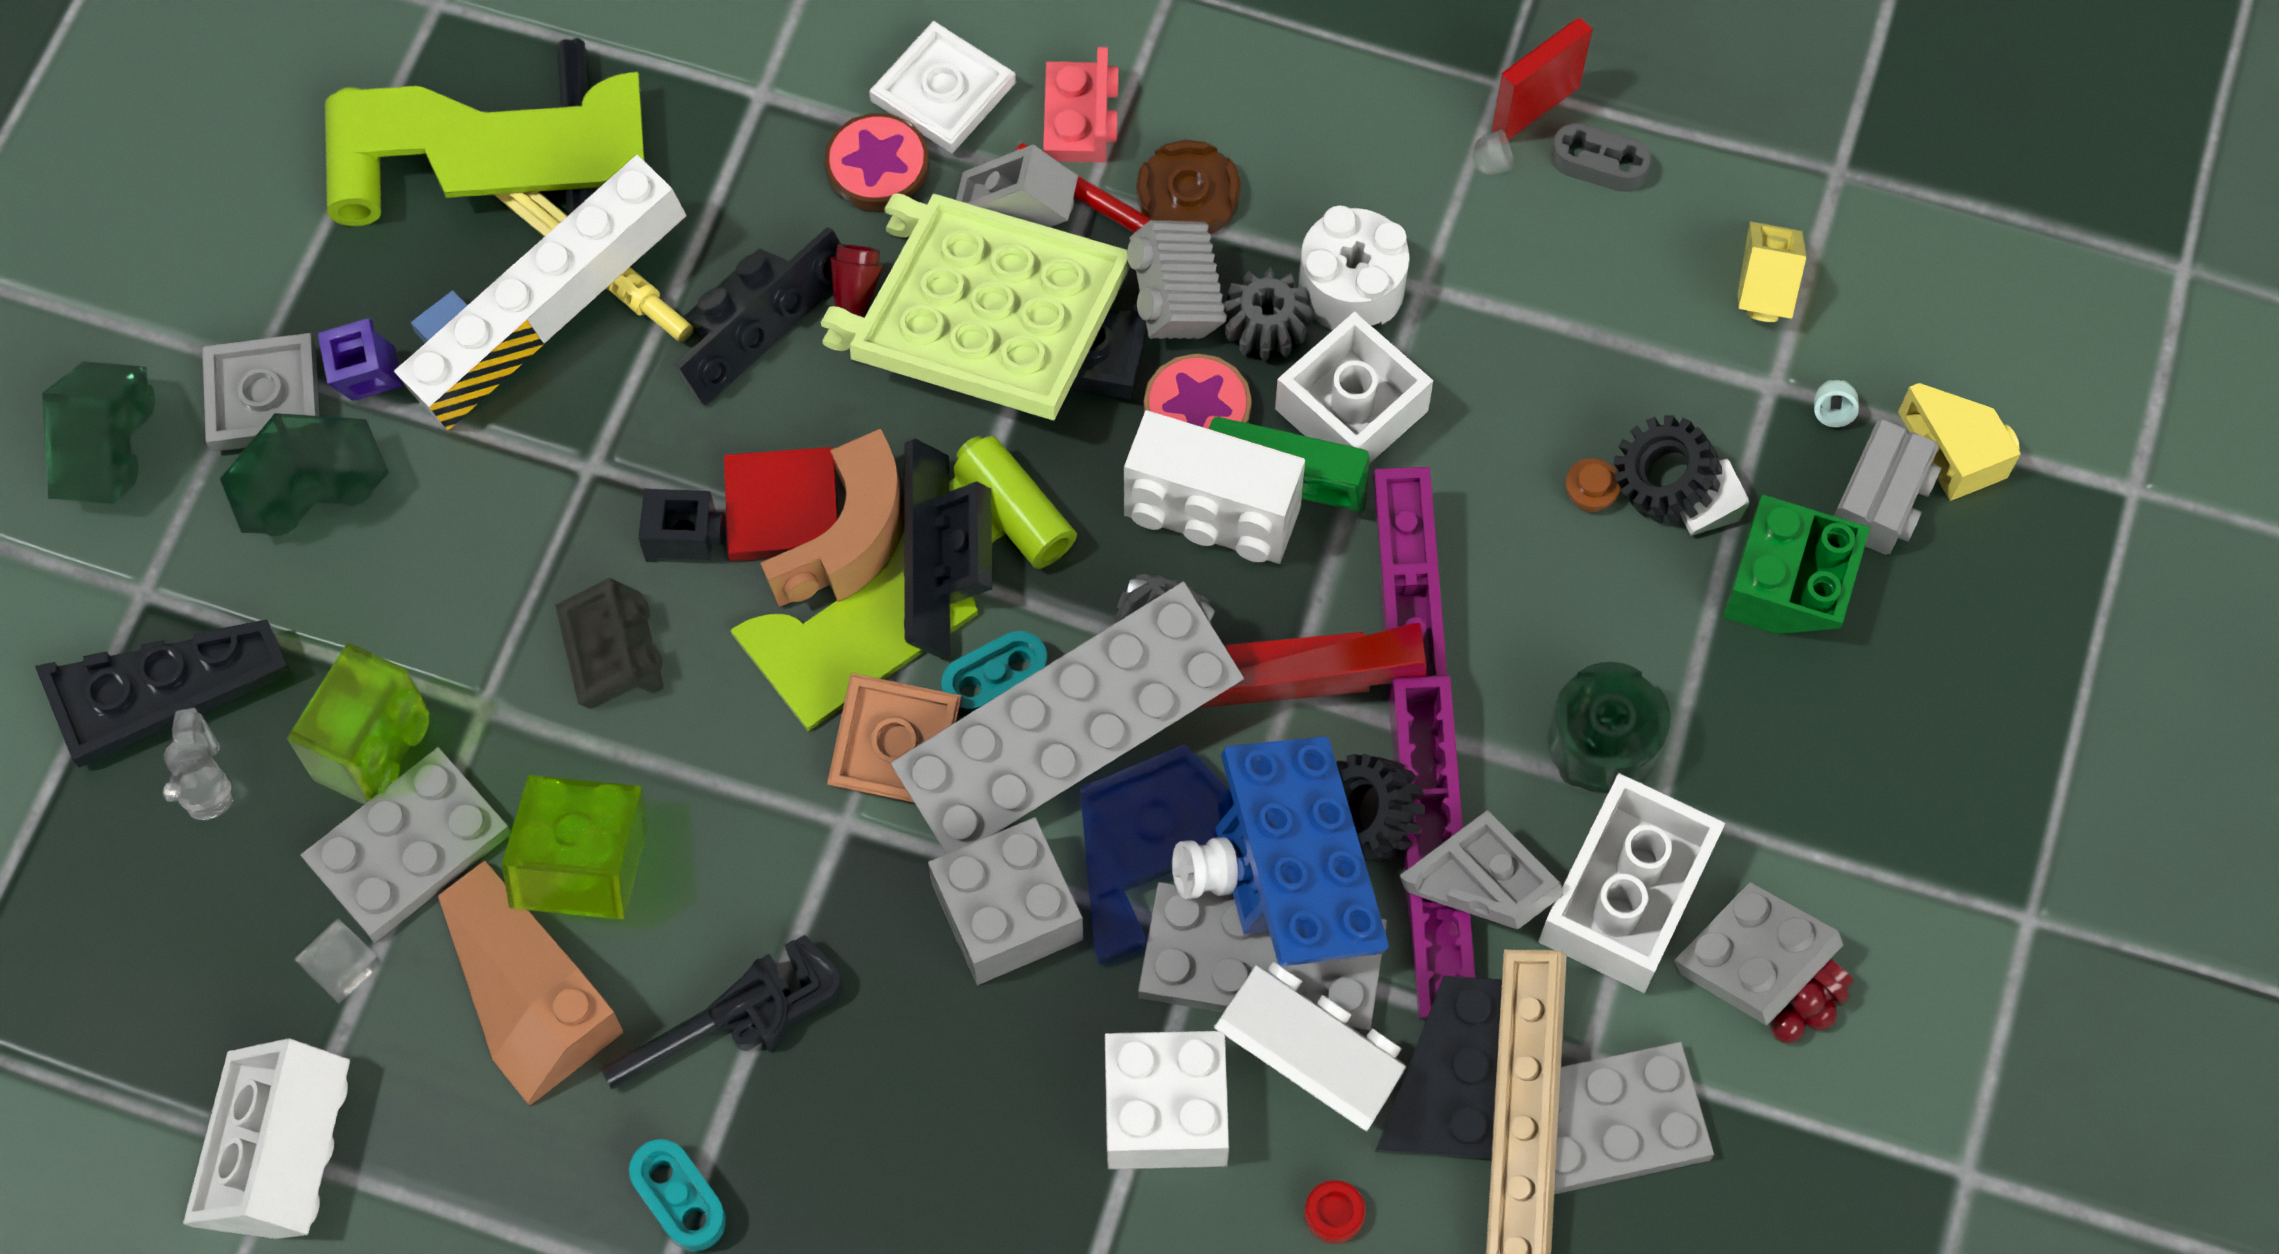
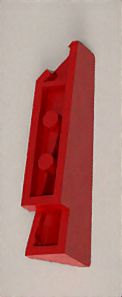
(1323, 665)

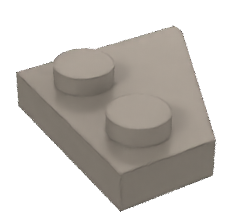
(1485, 875)

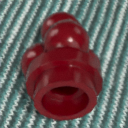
(1813, 1004)

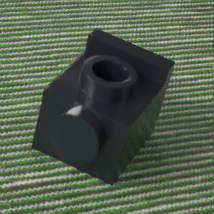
(666, 516)

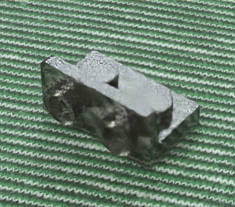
(609, 643)

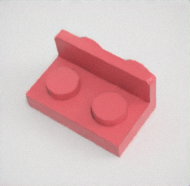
(1077, 109)

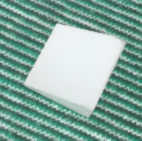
(1726, 507)

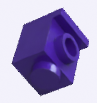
(359, 360)

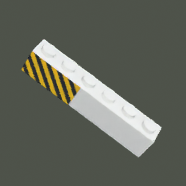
(541, 292)

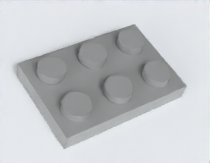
(406, 844)
(1628, 1118)

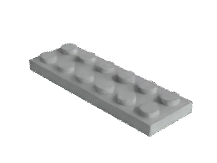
(1067, 720)

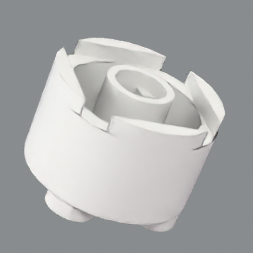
(1352, 265)

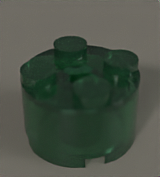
(1636, 719)

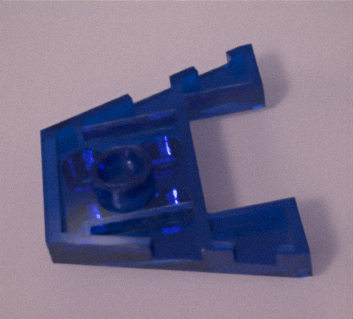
(1132, 832)

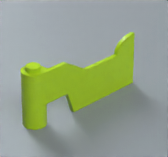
(473, 148)
(865, 631)

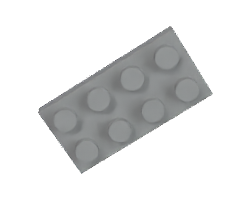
(1203, 959)

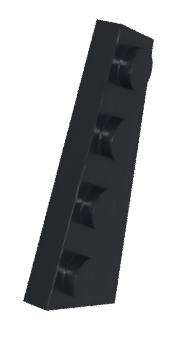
(135, 694)

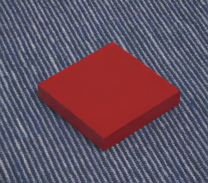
(1542, 78)
(778, 500)

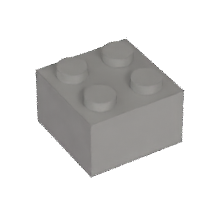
(1006, 901)

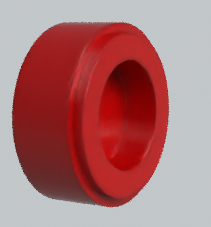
(1334, 1212)

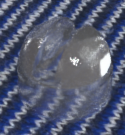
(1493, 153)

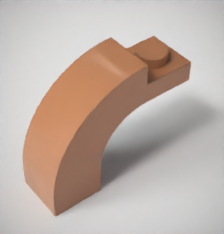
(862, 536)

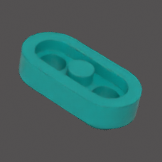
(990, 668)
(679, 1196)

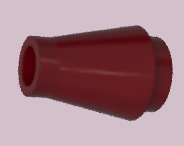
(855, 277)

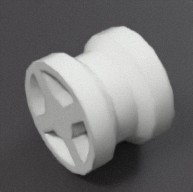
(1205, 868)

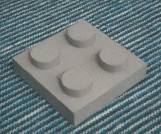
(254, 381)
(1758, 953)

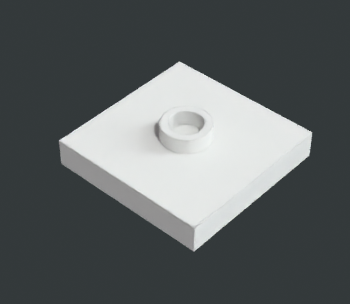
(942, 86)

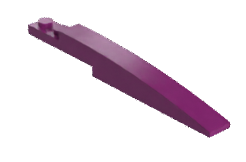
(1422, 715)

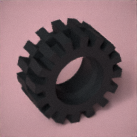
(1652, 445)
(1396, 804)

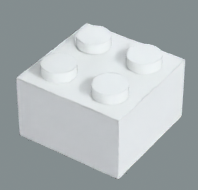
(1354, 389)
(1166, 1100)

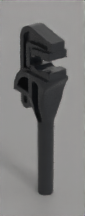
(755, 1008)

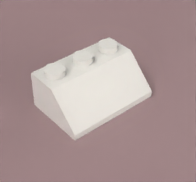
(1313, 1044)
(268, 1140)

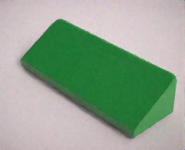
(1332, 471)

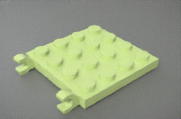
(984, 304)

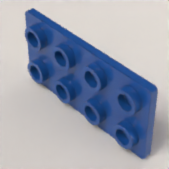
(1298, 853)

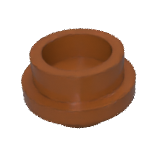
(1592, 484)

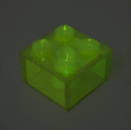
(360, 725)
(575, 847)

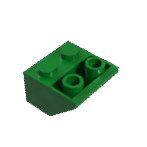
(1795, 569)

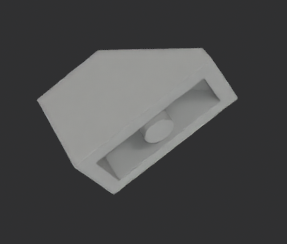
(1023, 186)

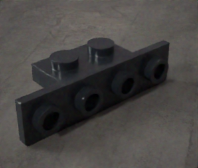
(753, 313)
(943, 546)

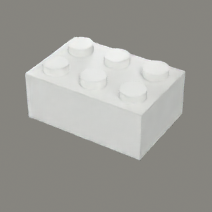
(1212, 487)
(1631, 882)

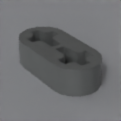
(1600, 157)

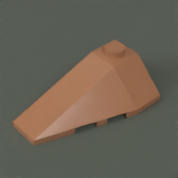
(527, 992)

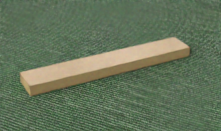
(1526, 1102)

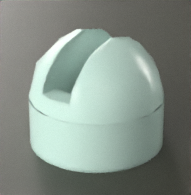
(1849, 403)

